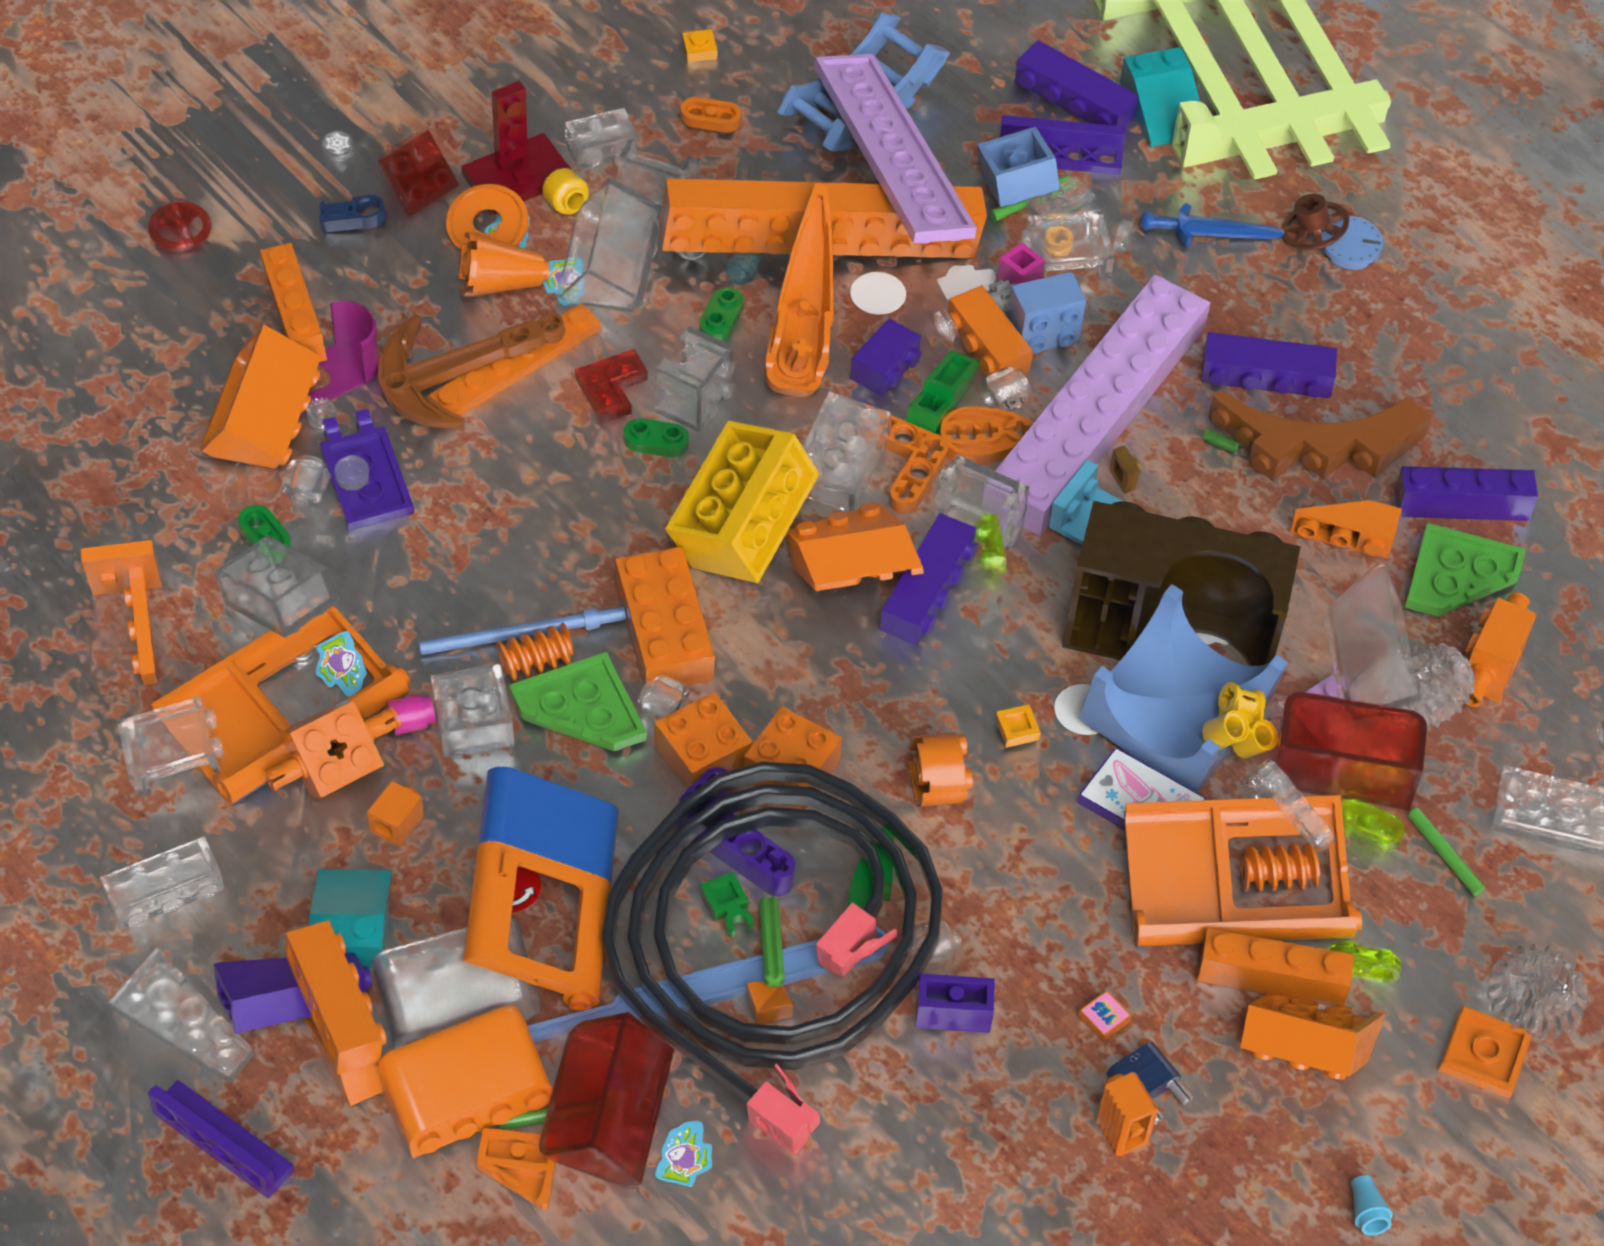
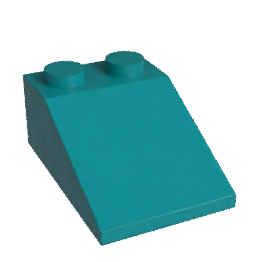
(1162, 83)
(356, 908)

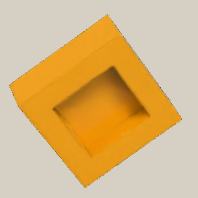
(699, 45)
(1017, 725)

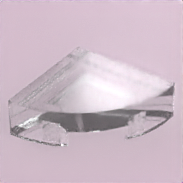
(1124, 236)

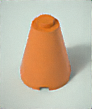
(498, 267)

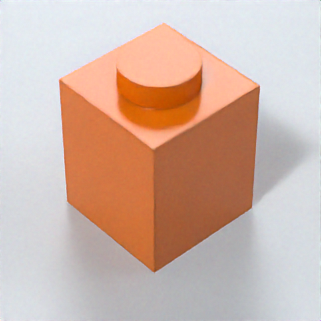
(395, 813)

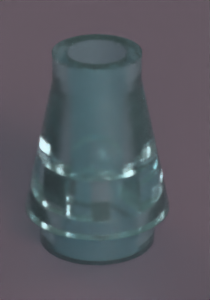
(743, 267)

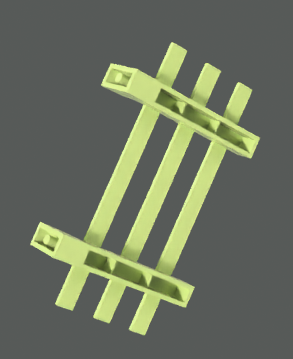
(1290, 118)

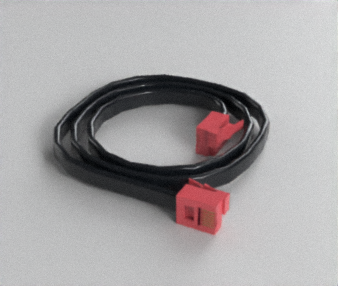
(837, 951)

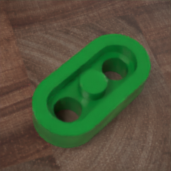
(725, 309)
(653, 438)
(268, 523)

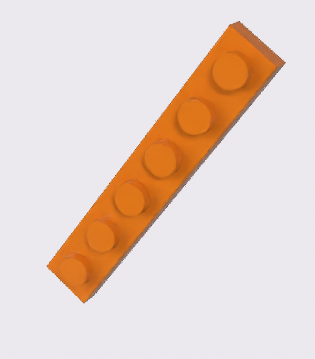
(485, 382)

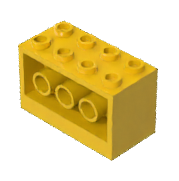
(742, 501)

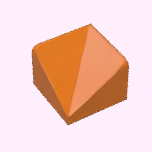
(768, 1003)

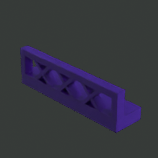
(1075, 137)
(220, 1137)

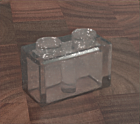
(598, 137)

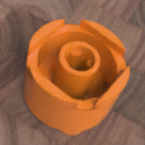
(939, 769)

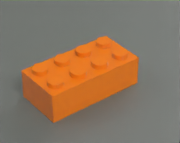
(664, 616)

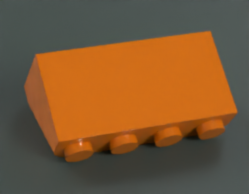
(262, 401)
(463, 1080)

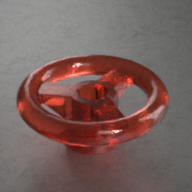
(177, 219)

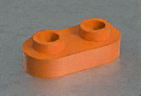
(711, 114)

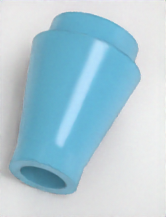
(1370, 1208)

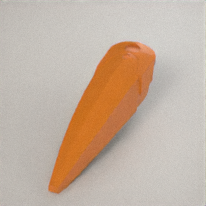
(804, 313)

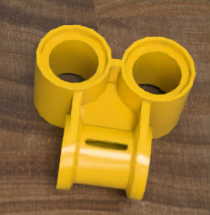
(1241, 722)

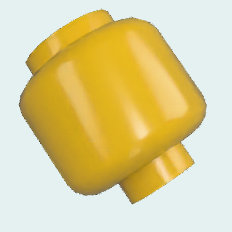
(565, 191)

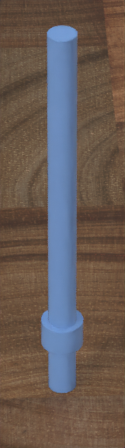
(589, 619)

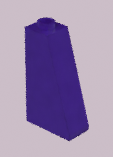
(266, 991)

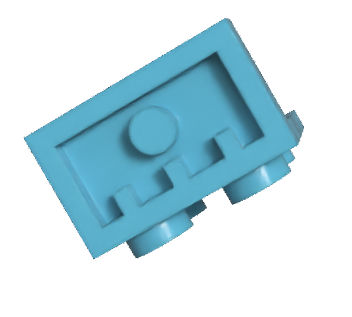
(1073, 505)

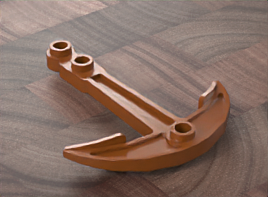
(404, 382)

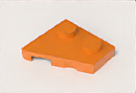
(517, 1164)

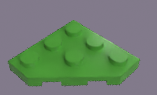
(1460, 569)
(581, 702)

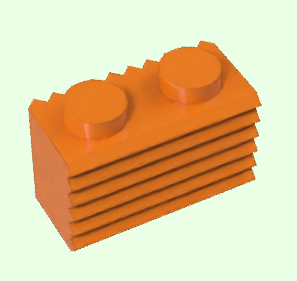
(1126, 1113)

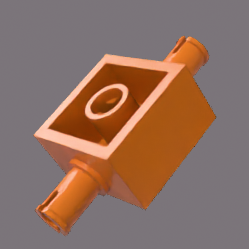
(1498, 646)
(311, 739)

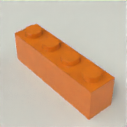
(292, 298)
(1275, 967)
(334, 996)

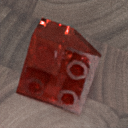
(417, 171)

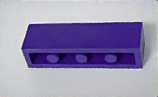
(1075, 86)
(1269, 365)
(1466, 493)
(918, 597)

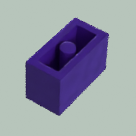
(886, 357)
(955, 1003)

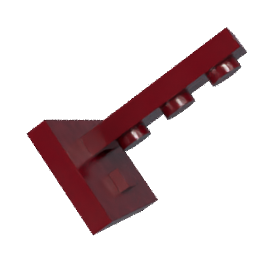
(516, 160)

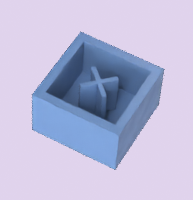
(1018, 166)
(1048, 311)

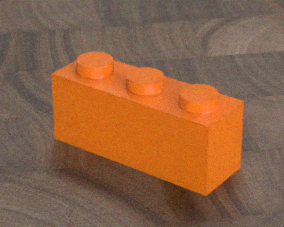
(988, 332)

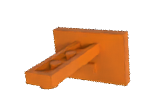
(130, 570)

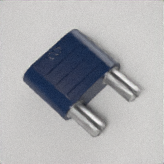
(1154, 1072)

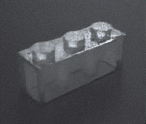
(162, 883)

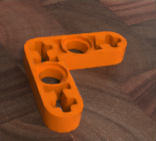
(917, 453)

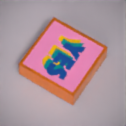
(1105, 1016)

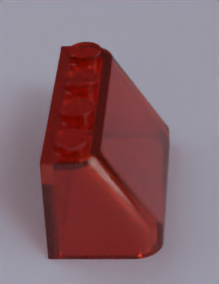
(1351, 749)
(607, 1099)

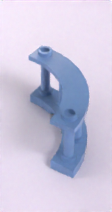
(808, 96)

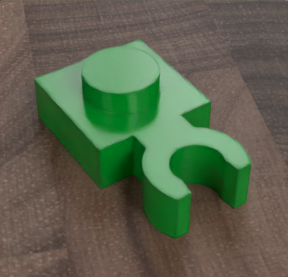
(728, 900)

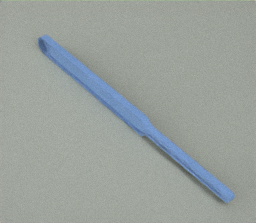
(710, 986)

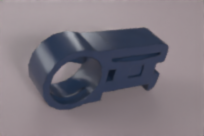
(347, 215)

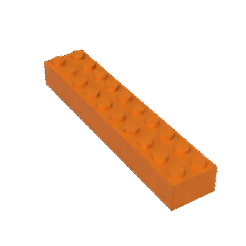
(768, 214)

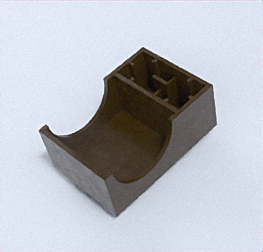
(1229, 581)

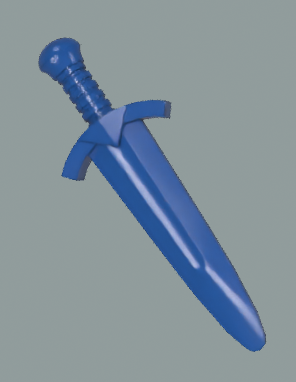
(1190, 225)

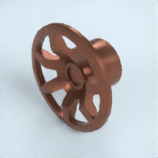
(1312, 219)

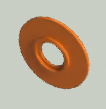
(493, 197)

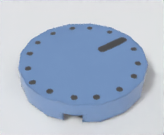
(1357, 246)

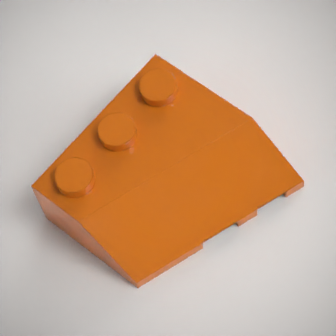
(852, 547)
(1310, 1036)

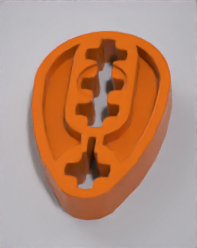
(978, 421)

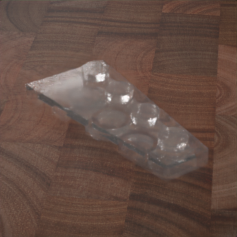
(173, 1012)

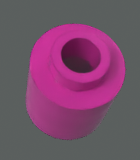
(414, 713)

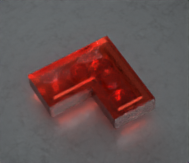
(604, 383)

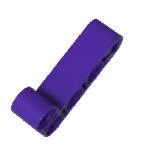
(771, 865)

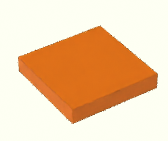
(1485, 1052)

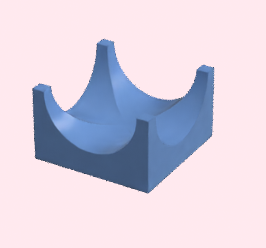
(1167, 692)

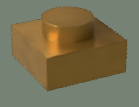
(1125, 469)

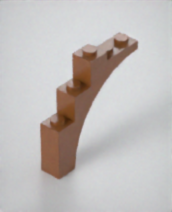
(1322, 447)

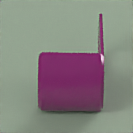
(354, 355)

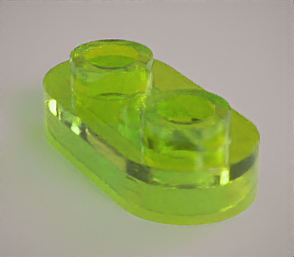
(993, 554)
(1370, 823)
(1371, 964)

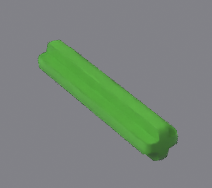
(771, 942)

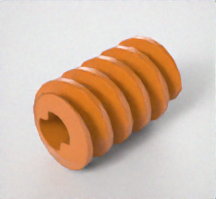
(535, 652)
(1279, 865)

